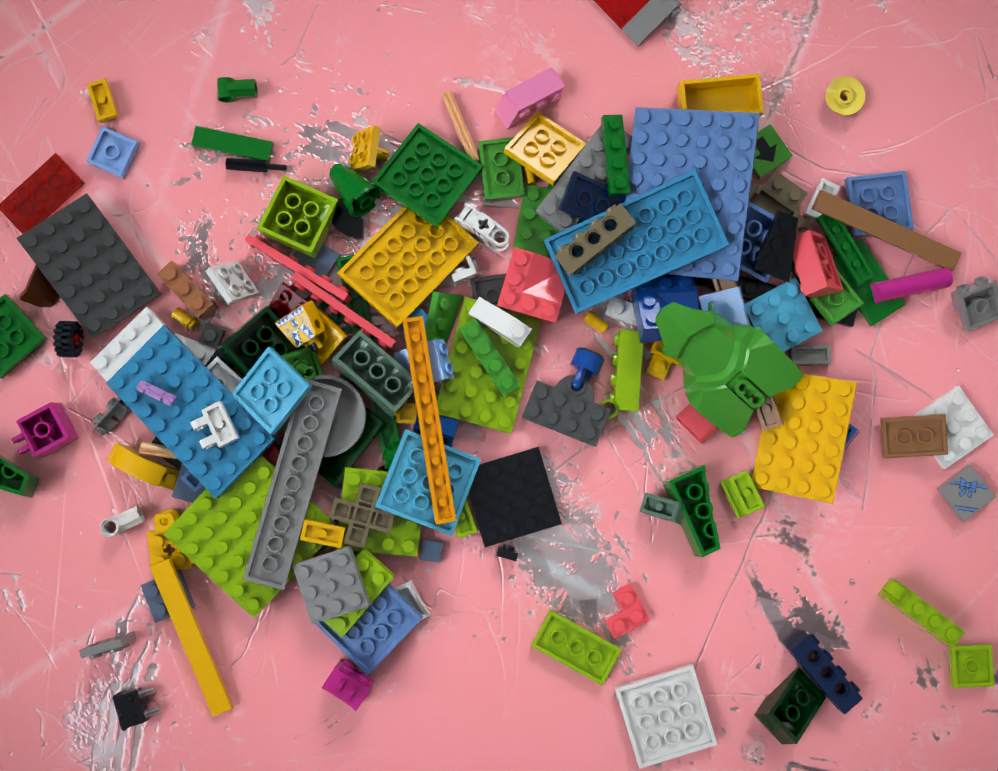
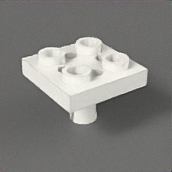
(231, 282)

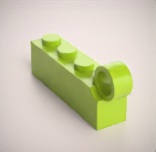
(627, 372)
(921, 613)

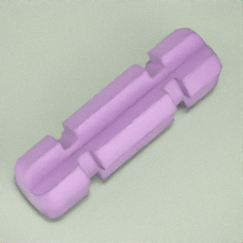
(156, 393)

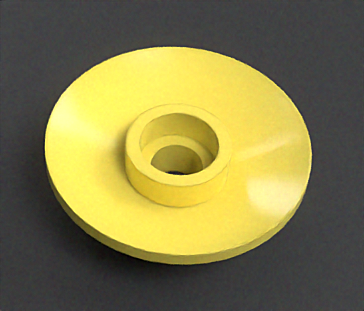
(851, 90)

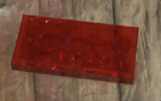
(41, 194)

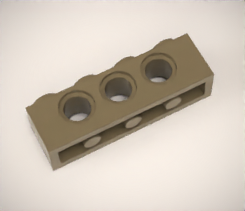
(615, 213)

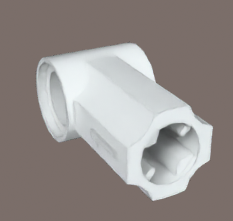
(123, 521)

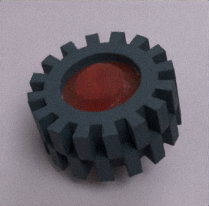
(68, 339)

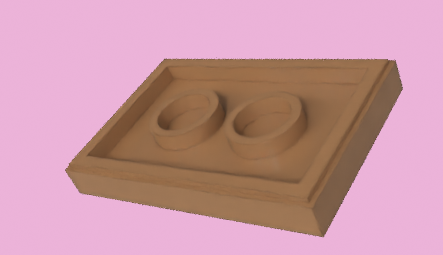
(914, 436)

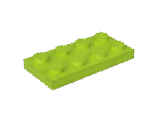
(375, 578)
(576, 647)

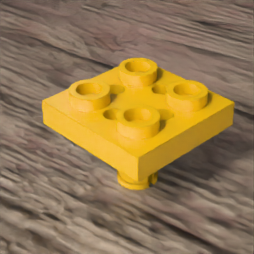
(366, 149)

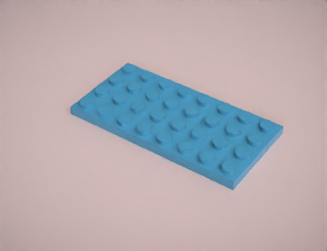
(672, 231)
(175, 369)

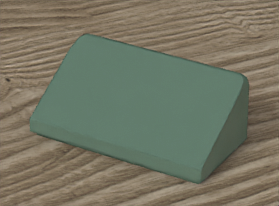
(661, 508)

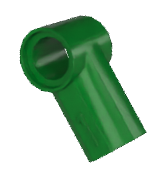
(229, 89)

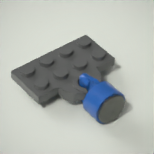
(571, 404)

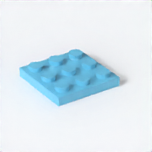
(784, 315)
(271, 390)

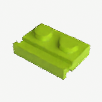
(742, 494)

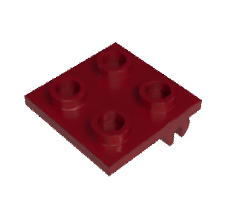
(286, 300)

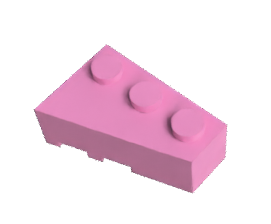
(529, 97)

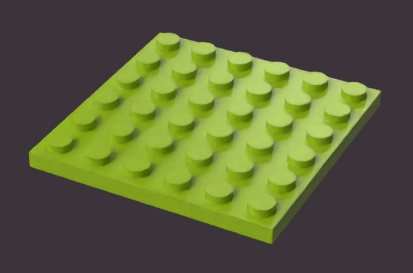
(222, 532)

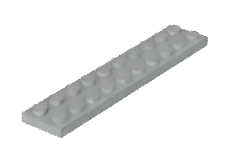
(292, 487)

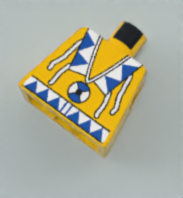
(303, 326)

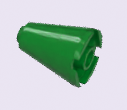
(354, 190)

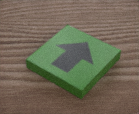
(769, 152)

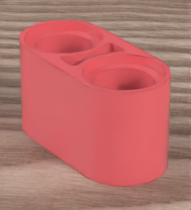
(696, 423)

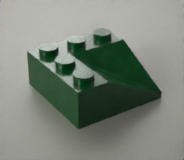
(253, 338)

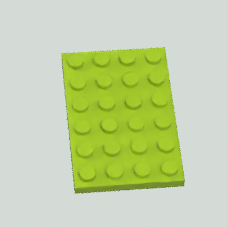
(471, 392)

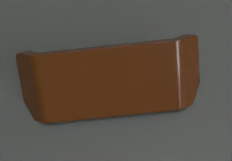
(39, 290)

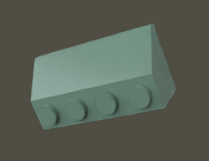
(374, 373)

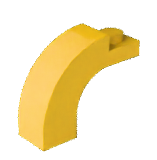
(142, 467)

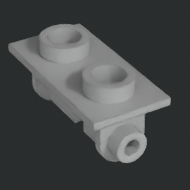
(105, 421)

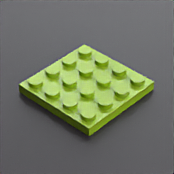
(404, 533)

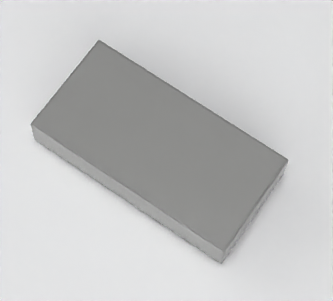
(810, 355)

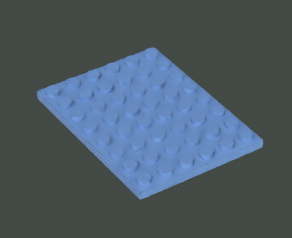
(721, 152)

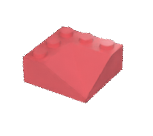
(532, 286)

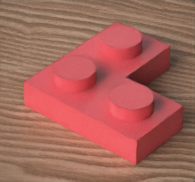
(631, 613)

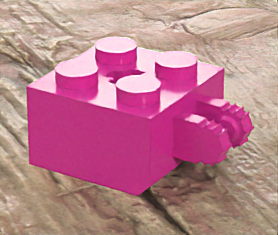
(35, 427)
(348, 684)

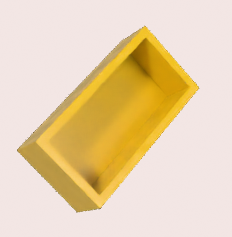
(727, 94)

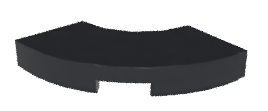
(346, 224)

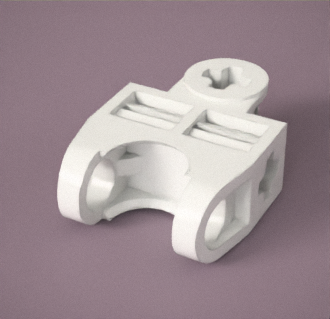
(474, 221)

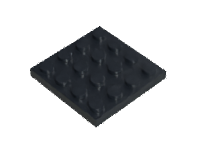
(513, 497)

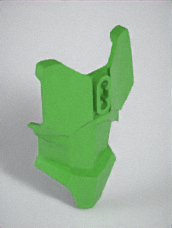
(719, 360)

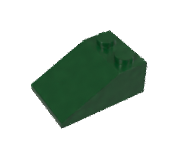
(790, 707)

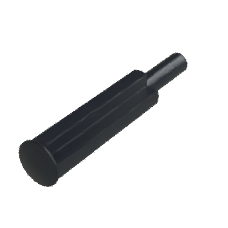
(252, 165)

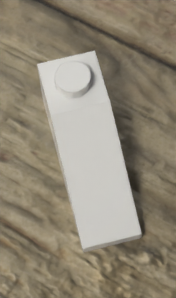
(500, 322)

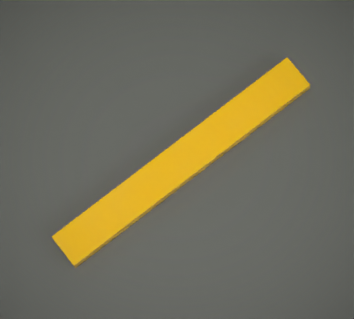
(191, 637)

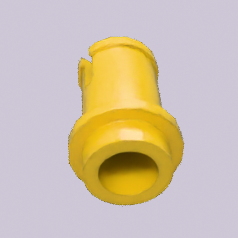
(185, 319)
(595, 321)

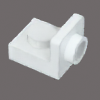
(462, 274)

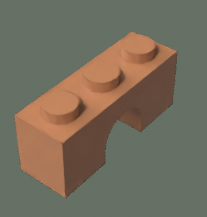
(189, 293)

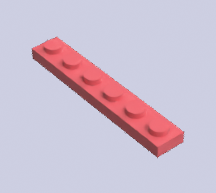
(292, 263)
(337, 307)

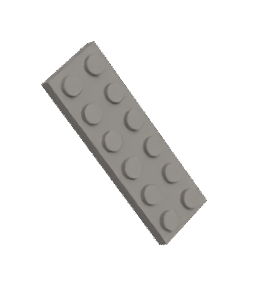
(589, 163)

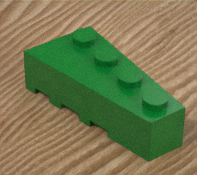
(16, 479)
(696, 515)

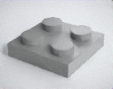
(110, 645)

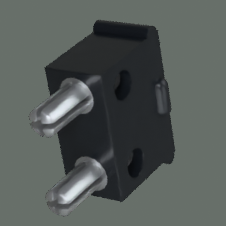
(128, 707)

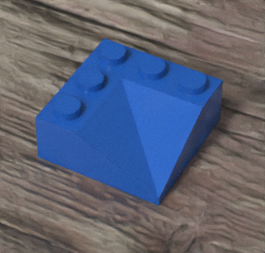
(656, 294)

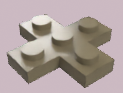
(361, 515)

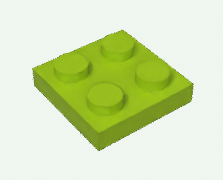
(971, 665)

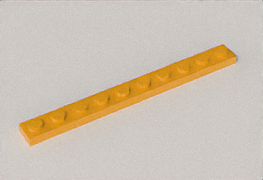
(429, 420)

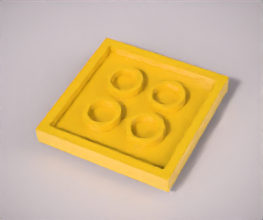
(544, 148)

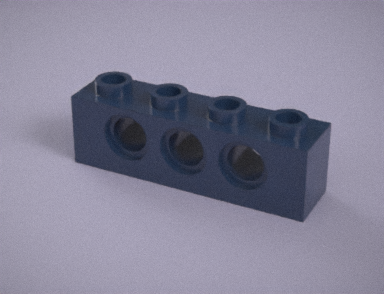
(843, 699)

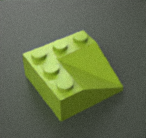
(298, 217)

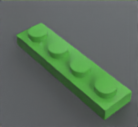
(489, 357)

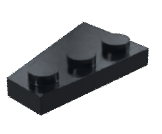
(777, 248)

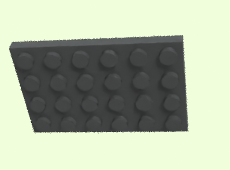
(89, 266)

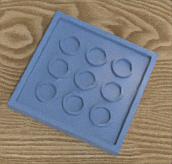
(376, 630)

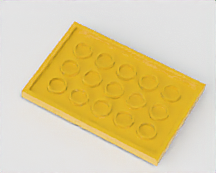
(406, 263)
(809, 448)

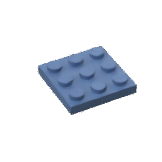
(882, 194)

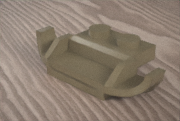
(780, 195)

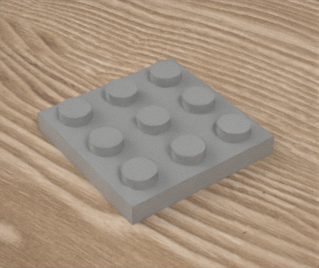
(331, 584)

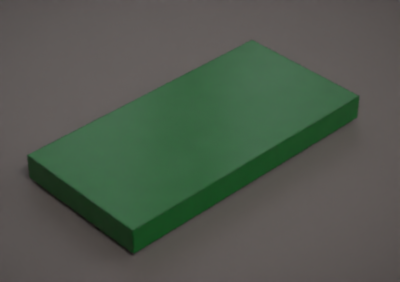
(871, 312)

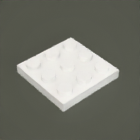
(963, 425)

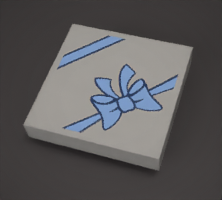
(966, 493)

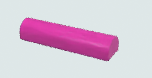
(911, 285)

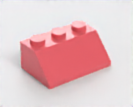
(815, 265)

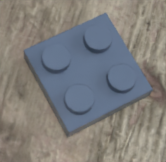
(155, 600)

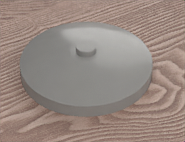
(348, 419)

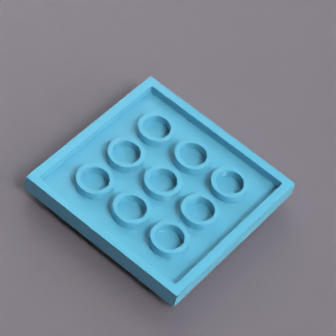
(407, 484)

